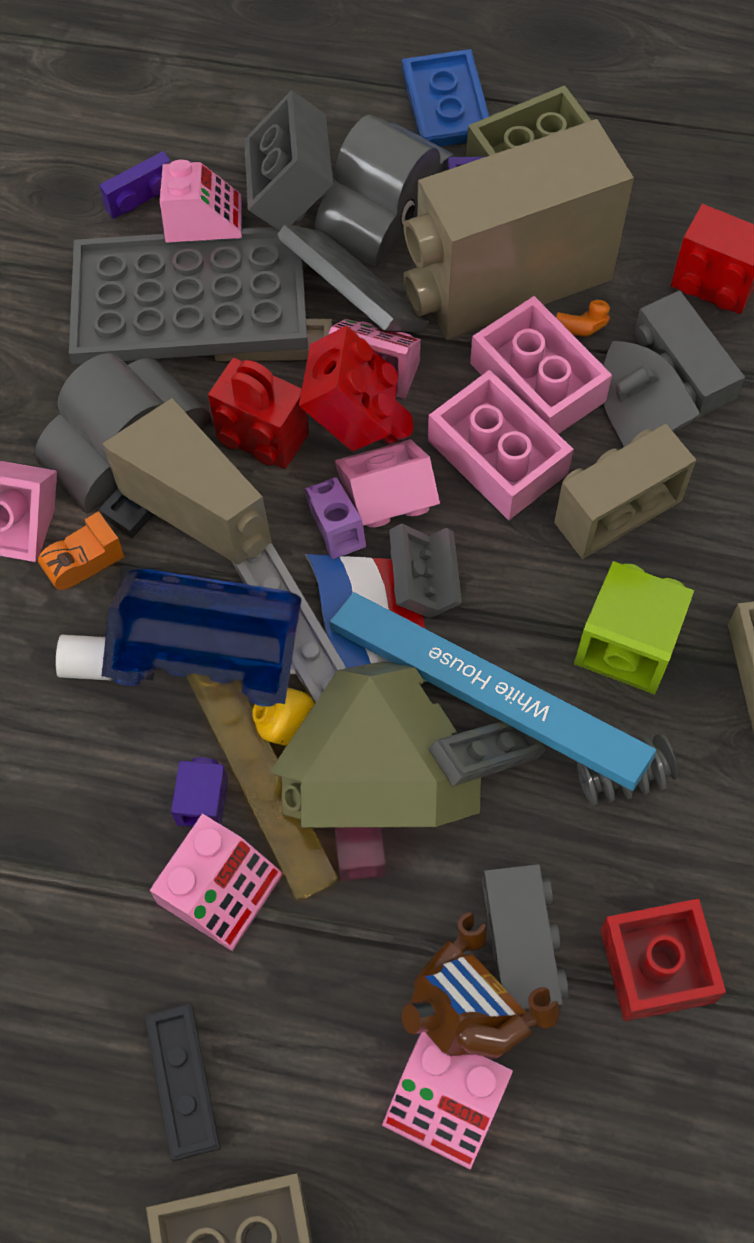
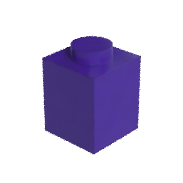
(199, 790)

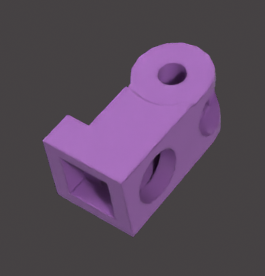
(335, 518)

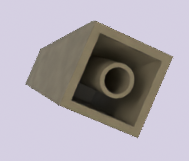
(188, 482)

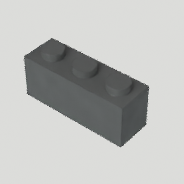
(688, 345)
(521, 933)

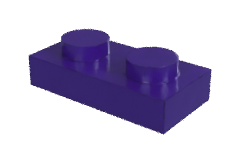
(133, 186)

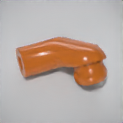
(589, 322)

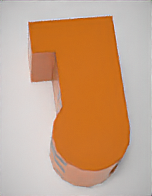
(81, 553)

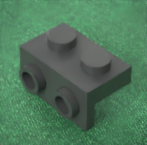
(425, 570)

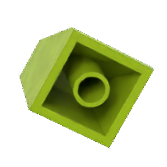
(633, 626)

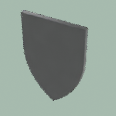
(644, 392)

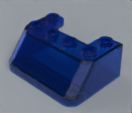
(203, 630)

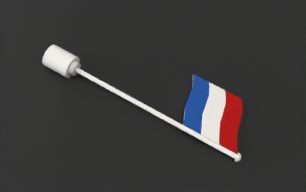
(336, 579)

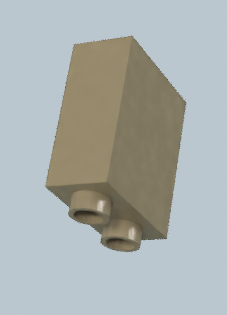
(517, 228)

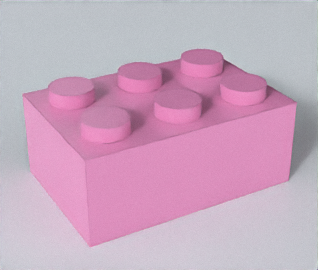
(542, 364)
(499, 444)

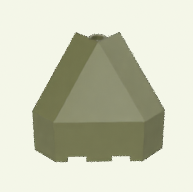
(368, 758)

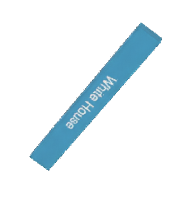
(495, 691)

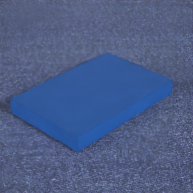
(444, 95)

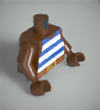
(467, 1007)

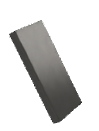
(352, 279)

